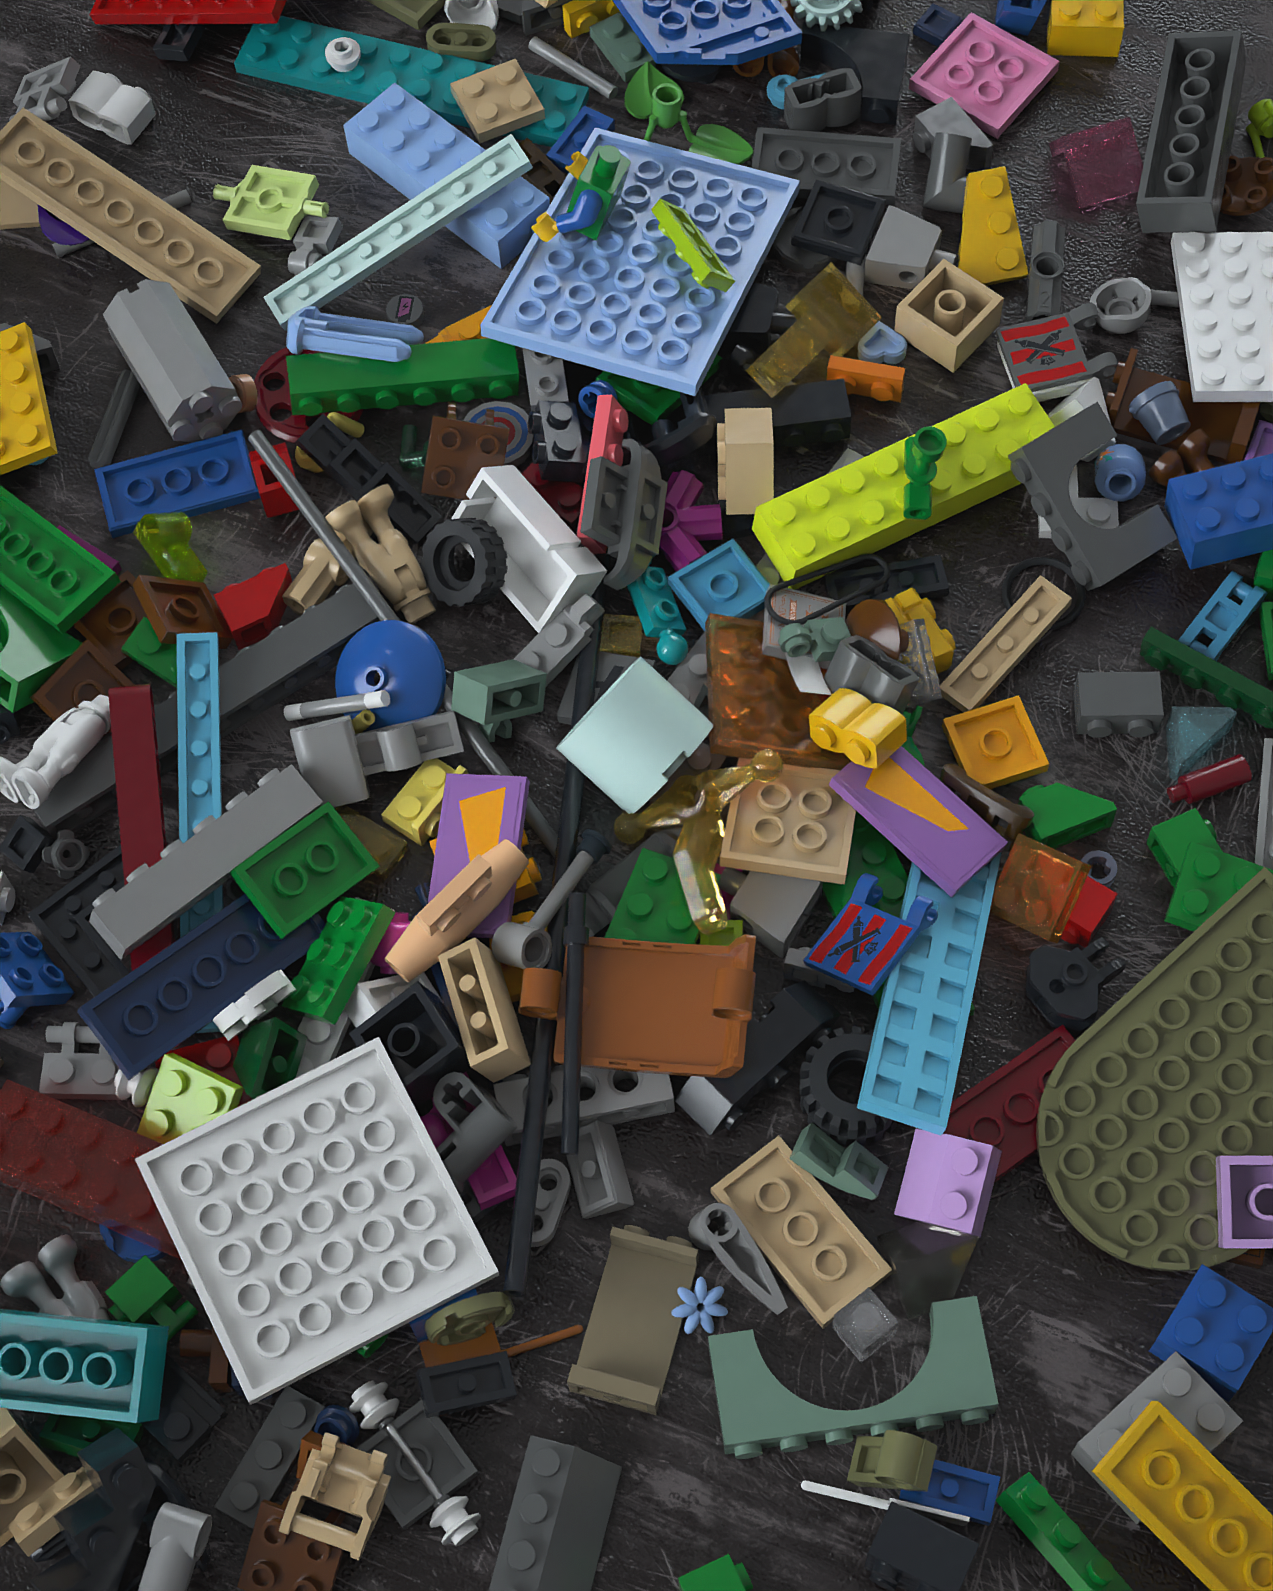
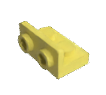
(419, 803)

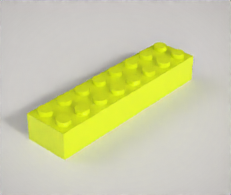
(863, 502)

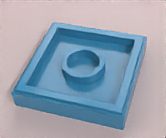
(721, 584)

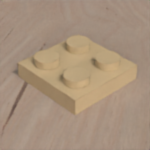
(497, 101)

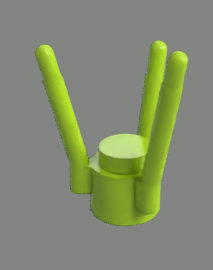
(1261, 124)

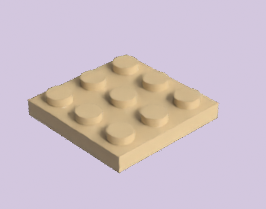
(790, 827)

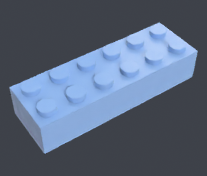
(418, 148)

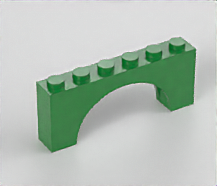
(28, 652)

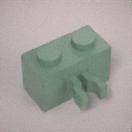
(497, 694)

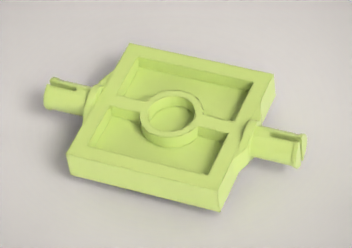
(270, 202)

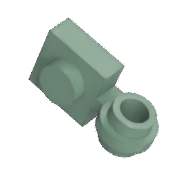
(817, 635)

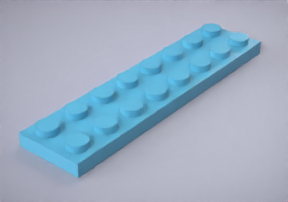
(928, 1006)

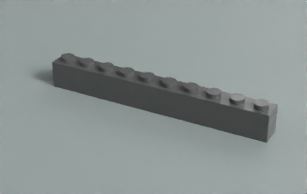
(248, 686)

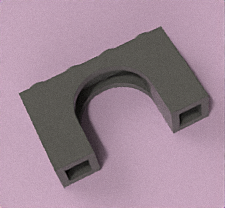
(1093, 551)

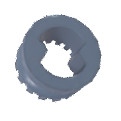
(1108, 863)

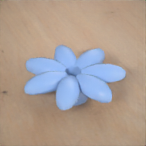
(704, 1310)

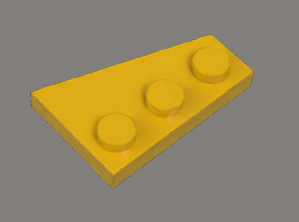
(990, 231)

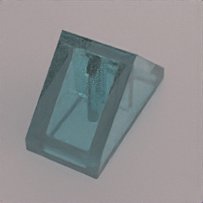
(1193, 733)

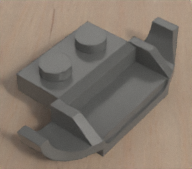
(625, 511)
(606, 892)

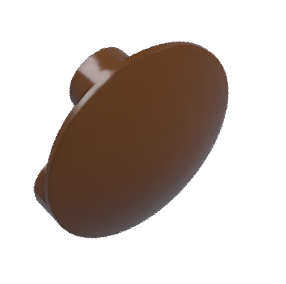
(1247, 185)
(878, 624)

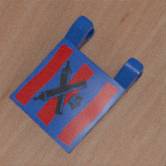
(865, 941)

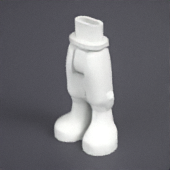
(55, 753)

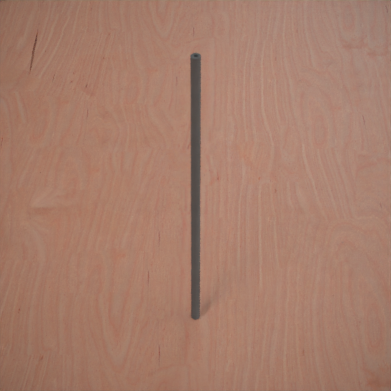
(384, 612)

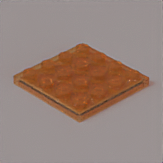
(757, 700)

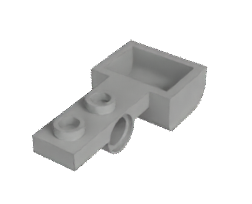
(338, 760)

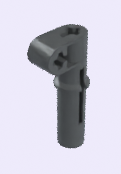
(474, 1133)

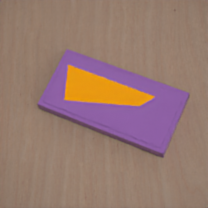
(921, 818)
(473, 820)

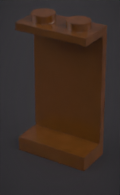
(1225, 422)

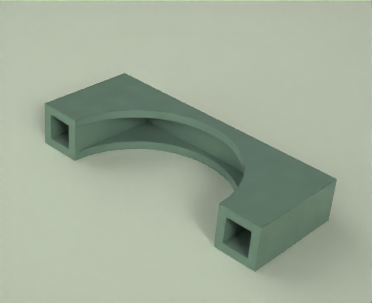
(764, 1414)

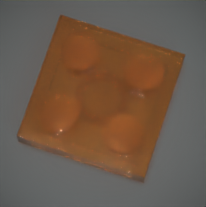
(1038, 888)

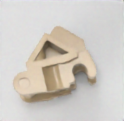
(344, 1481)

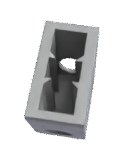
(904, 250)
(771, 905)

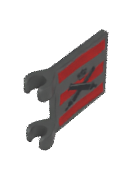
(1049, 351)

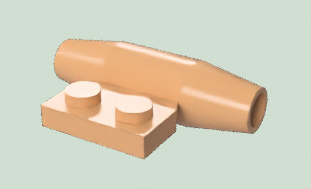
(457, 910)

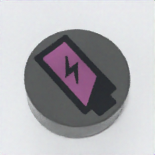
(405, 310)

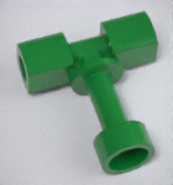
(920, 468)

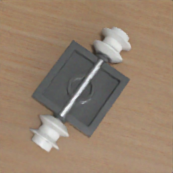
(422, 1463)

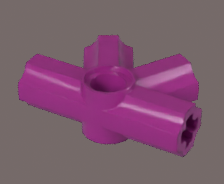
(686, 521)

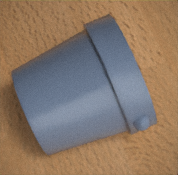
(1161, 412)

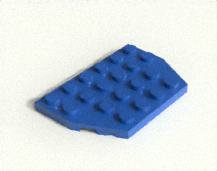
(710, 29)

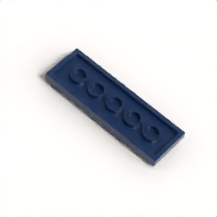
(191, 984)

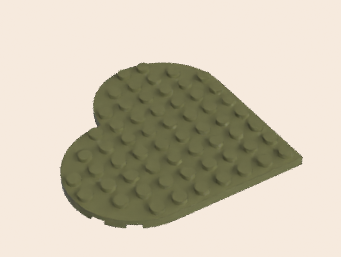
(1165, 1090)

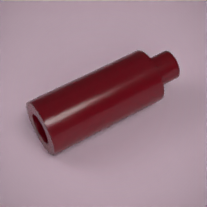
(1211, 780)

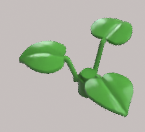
(660, 100)

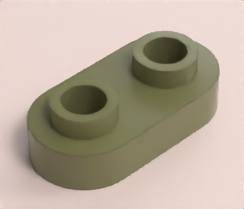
(462, 40)

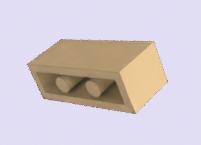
(484, 1010)

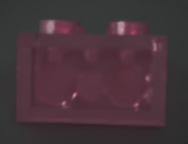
(1101, 161)

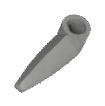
(737, 1253)

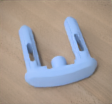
(350, 336)

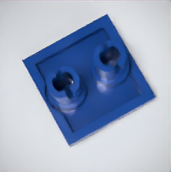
(27, 977)

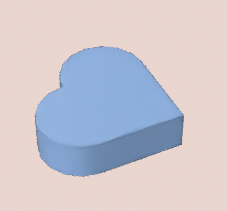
(882, 345)

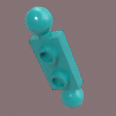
(660, 614)

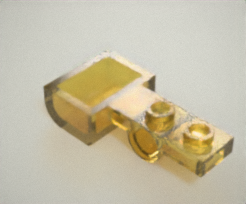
(828, 317)

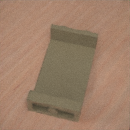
(631, 1321)

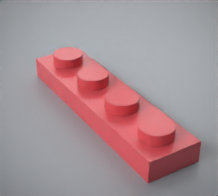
(606, 441)

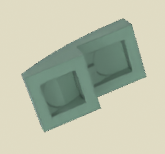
(847, 1169)

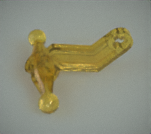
(701, 830)

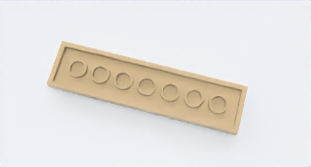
(123, 216)

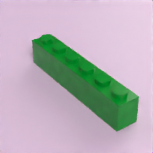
(430, 375)

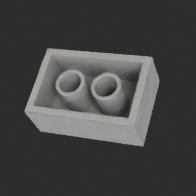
(1182, 1394)

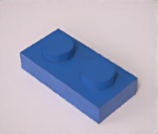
(576, 136)
(958, 1492)

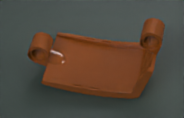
(654, 1005)

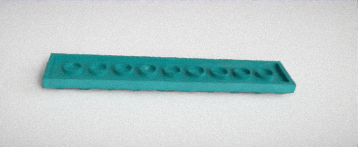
(295, 56)

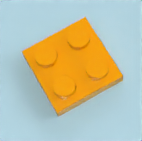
(996, 743)

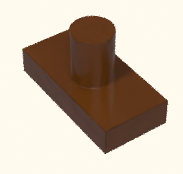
(207, 1344)

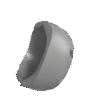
(1122, 314)

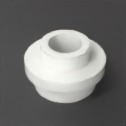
(343, 54)

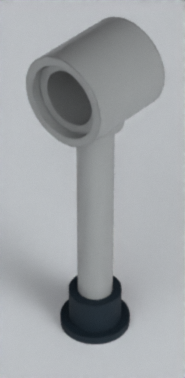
(528, 943)

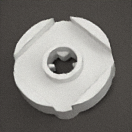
(254, 1004)

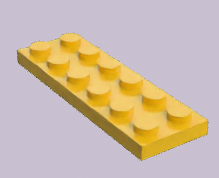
(1191, 1502)

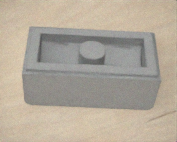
(599, 1172)

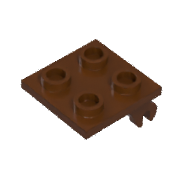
(460, 451)
(291, 1560)

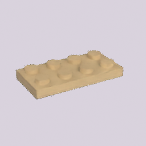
(801, 1231)

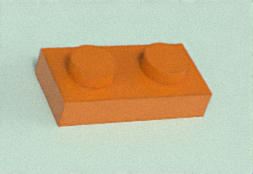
(868, 378)

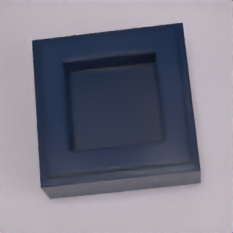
(936, 25)

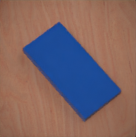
(178, 479)

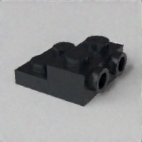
(560, 440)

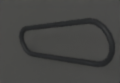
(772, 613)

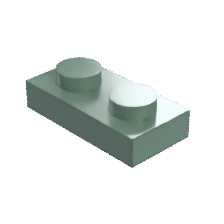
(620, 45)

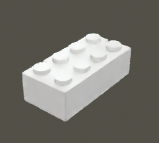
(542, 551)

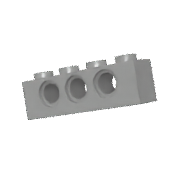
(608, 1105)

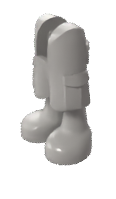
(57, 1258)

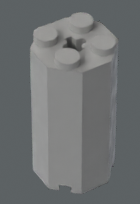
(172, 361)

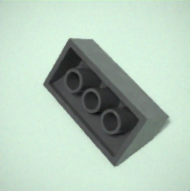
(556, 1520)

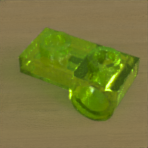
(166, 541)

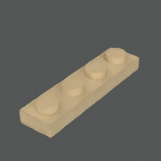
(1005, 645)

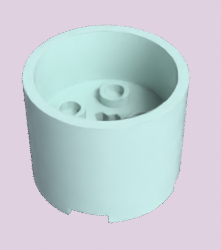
(635, 736)

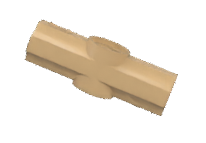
(318, 575)

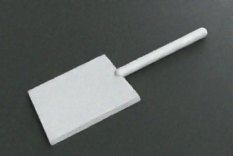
(884, 1504)

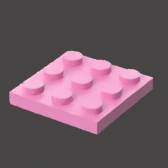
(985, 73)

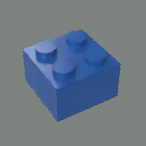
(1216, 1331)

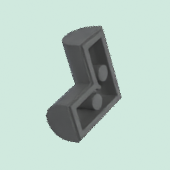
(947, 173)

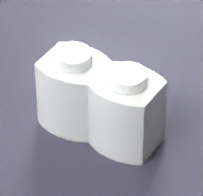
(112, 107)

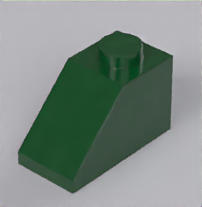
(268, 1056)

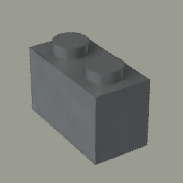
(1118, 703)

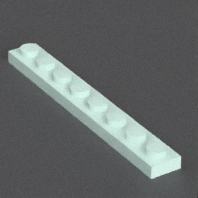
(400, 230)

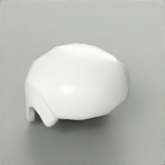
(473, 12)

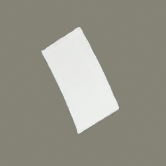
(807, 675)

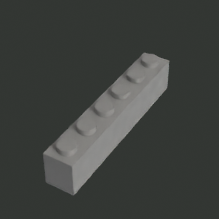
(203, 862)

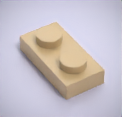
(36, 1521)

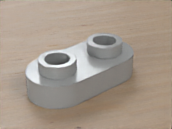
(550, 1203)

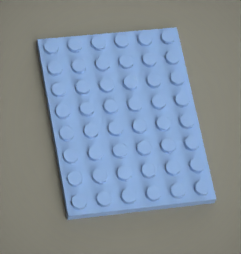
(628, 295)

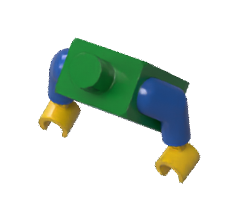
(594, 196)

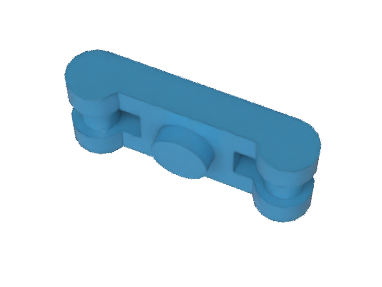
(1223, 617)

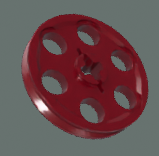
(271, 401)

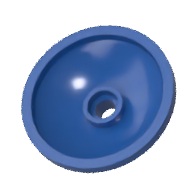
(408, 670)

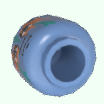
(1119, 472)

